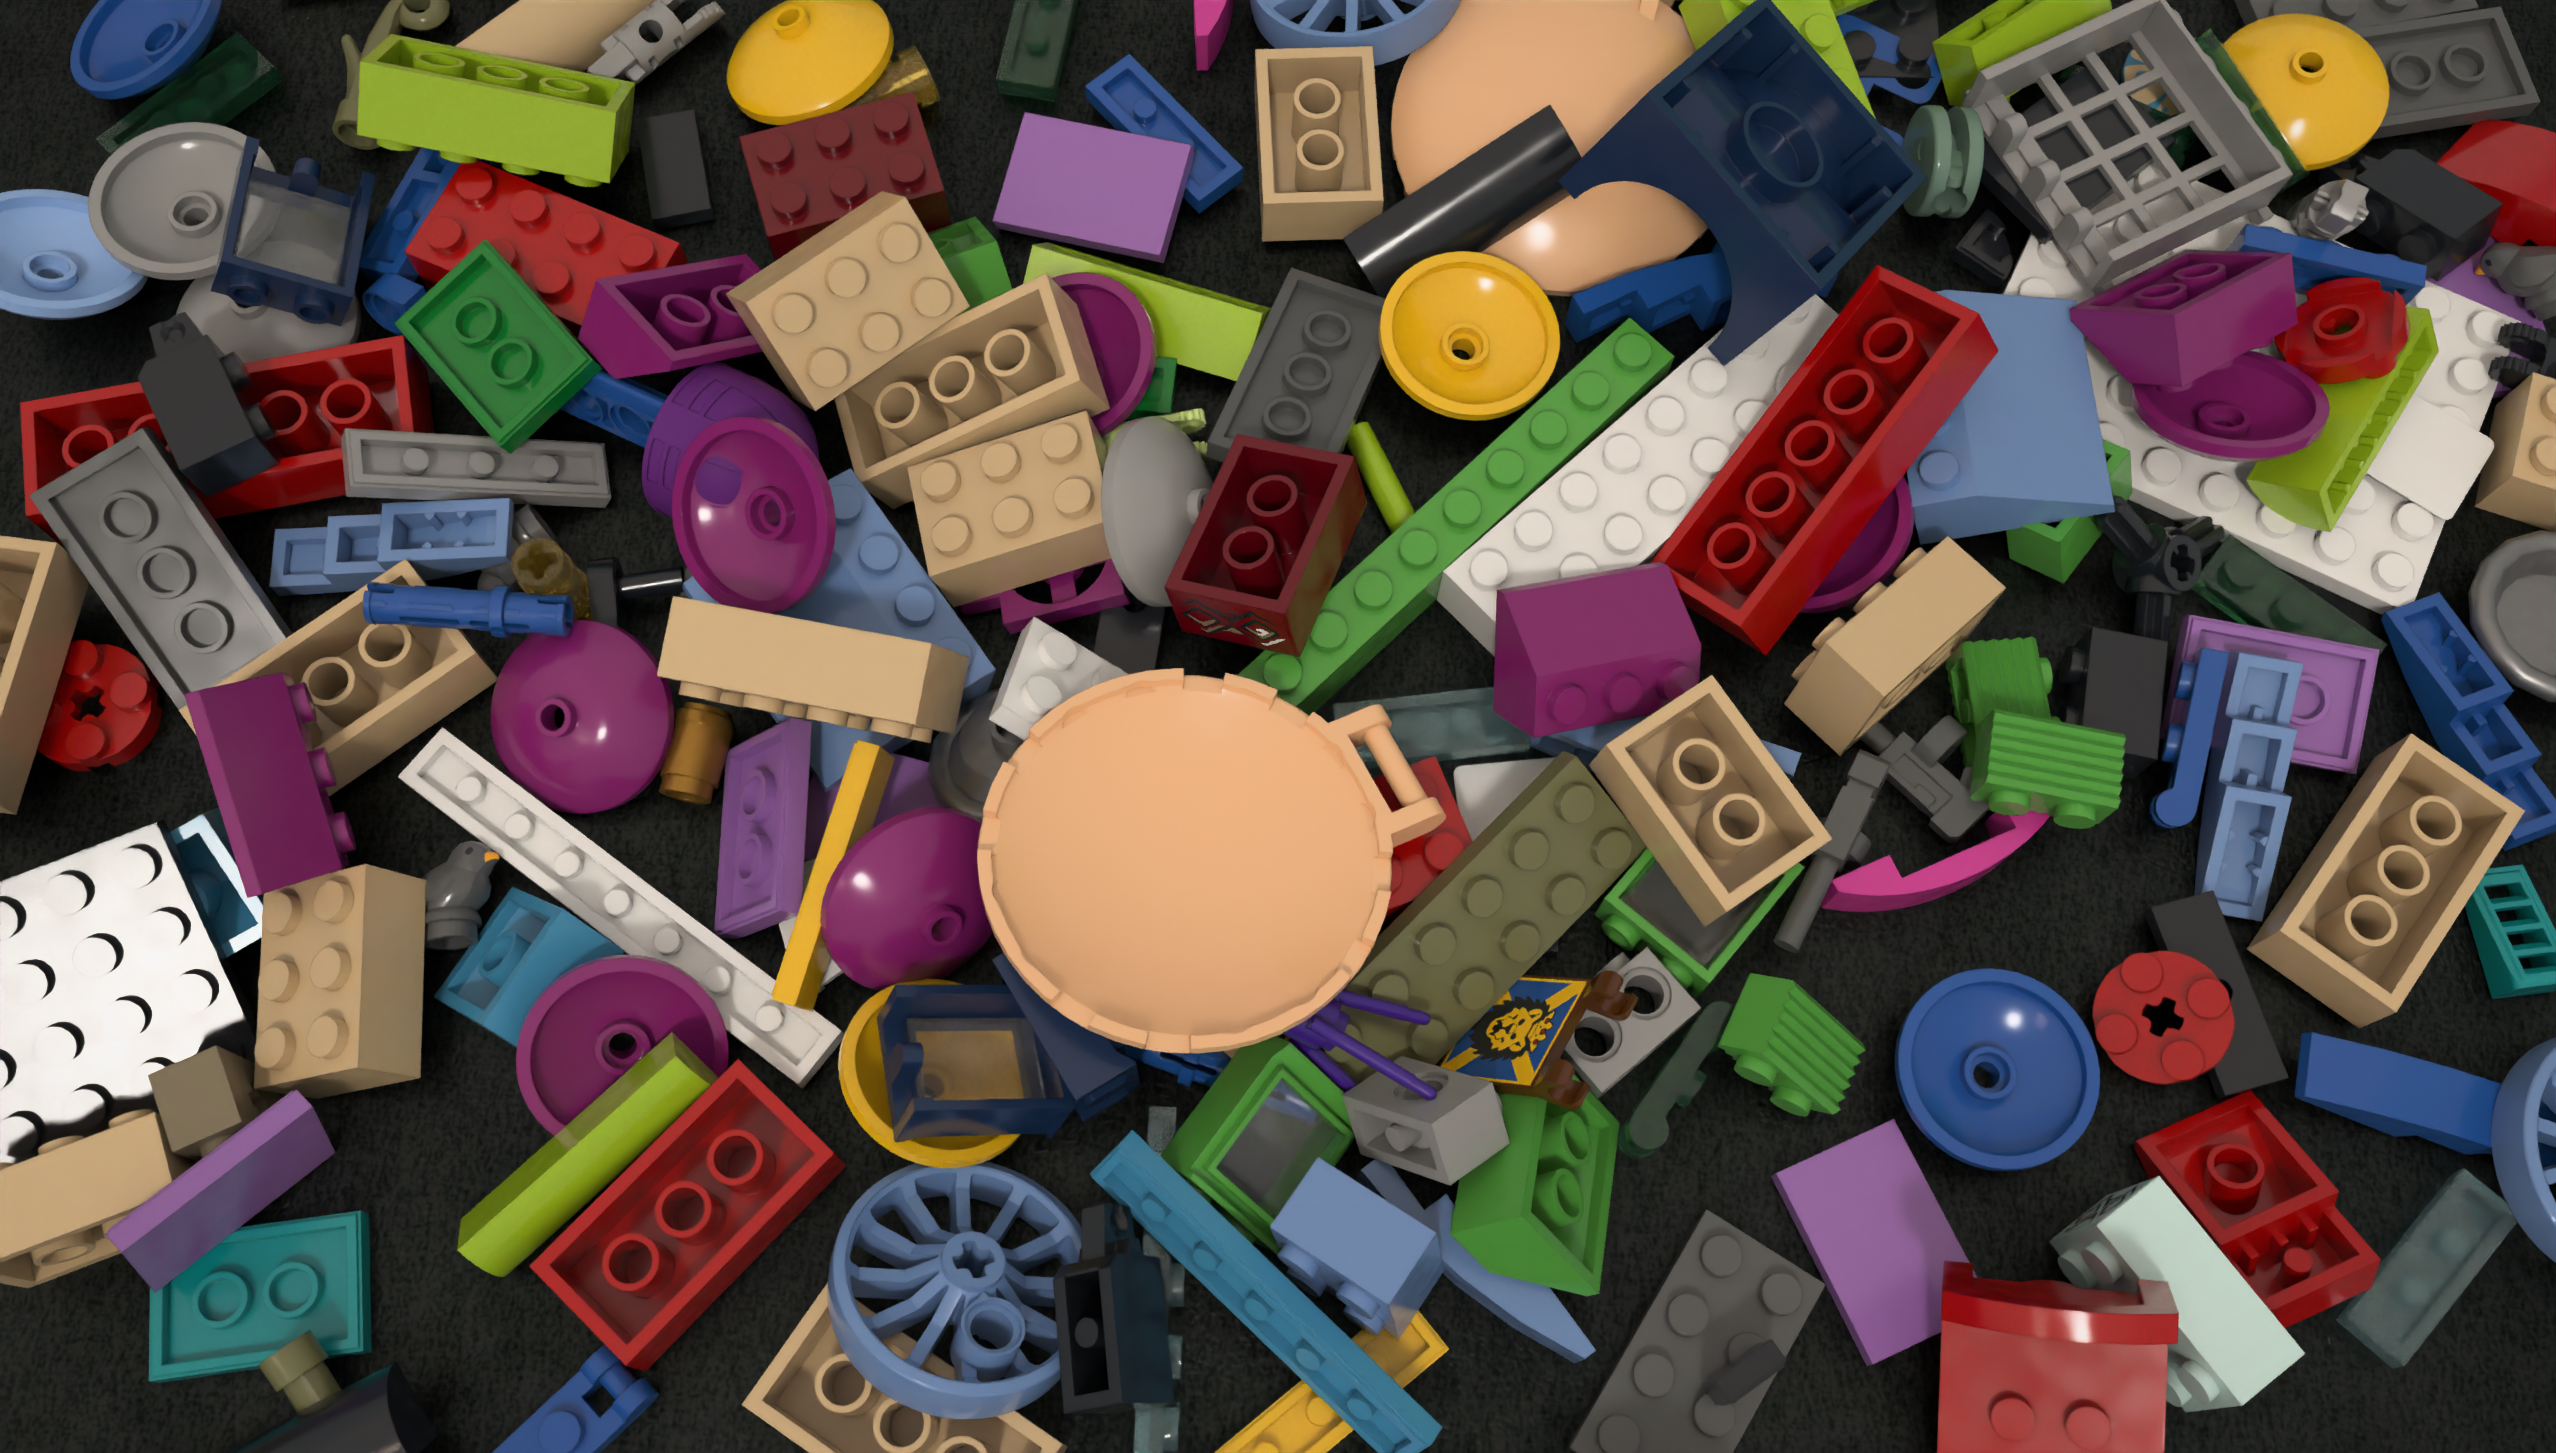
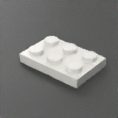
(1044, 674)

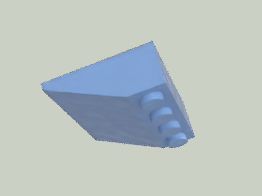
(2022, 436)
(876, 589)

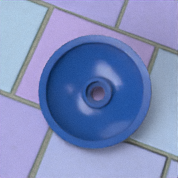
(140, 44)
(2037, 1062)

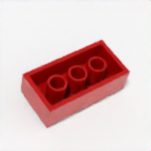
(543, 235)
(687, 1217)

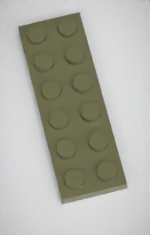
(1490, 915)

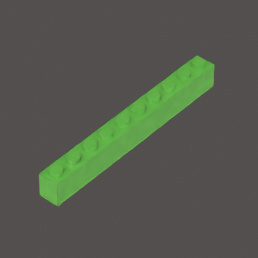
(1407, 568)

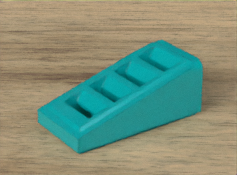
(2497, 955)

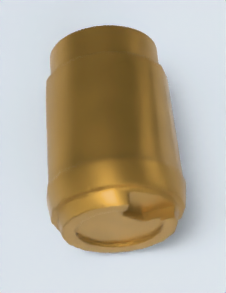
(696, 752)

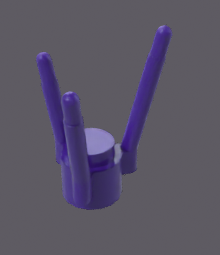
(1328, 1029)

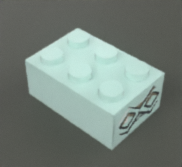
(2225, 1332)

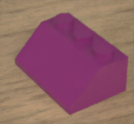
(2190, 315)
(668, 318)
(1592, 649)
(270, 781)

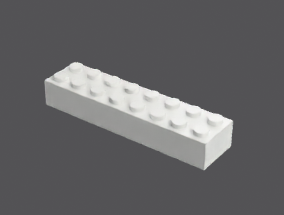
(1636, 478)

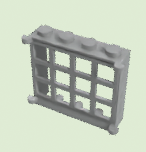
(2194, 88)

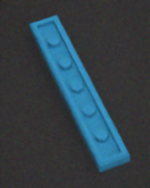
(1264, 1299)

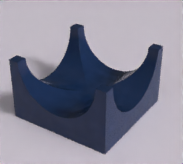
(1767, 158)

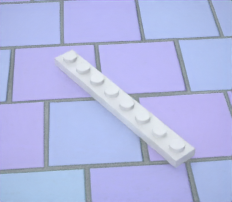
(617, 902)

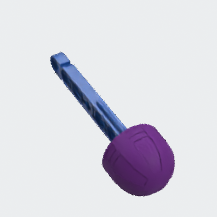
(644, 415)

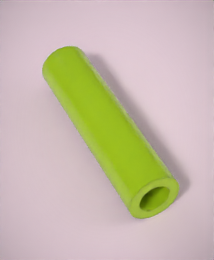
(1379, 476)

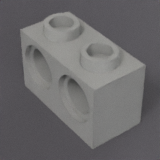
(1640, 1034)

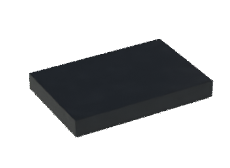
(2064, 149)

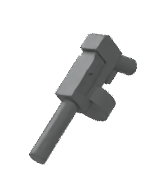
(1924, 781)
(1844, 851)

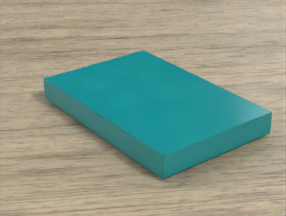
(263, 1293)

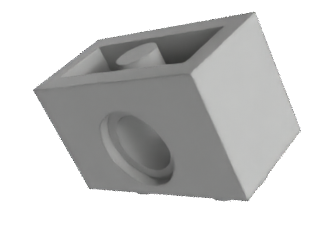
(1424, 1136)

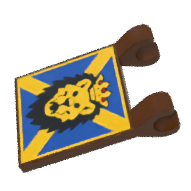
(1527, 1031)

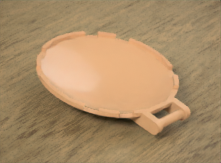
(1592, 66)
(1193, 857)

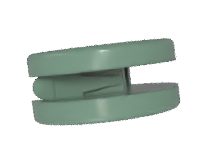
(1950, 155)

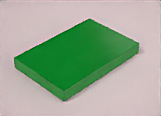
(498, 346)

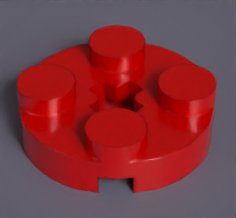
(2368, 350)
(129, 712)
(2179, 1053)

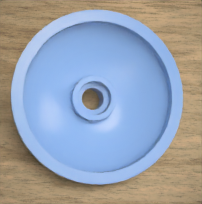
(54, 260)

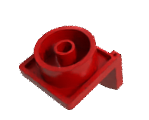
(2052, 1366)

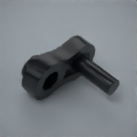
(611, 588)

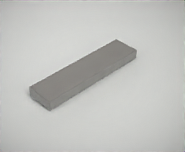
(473, 468)

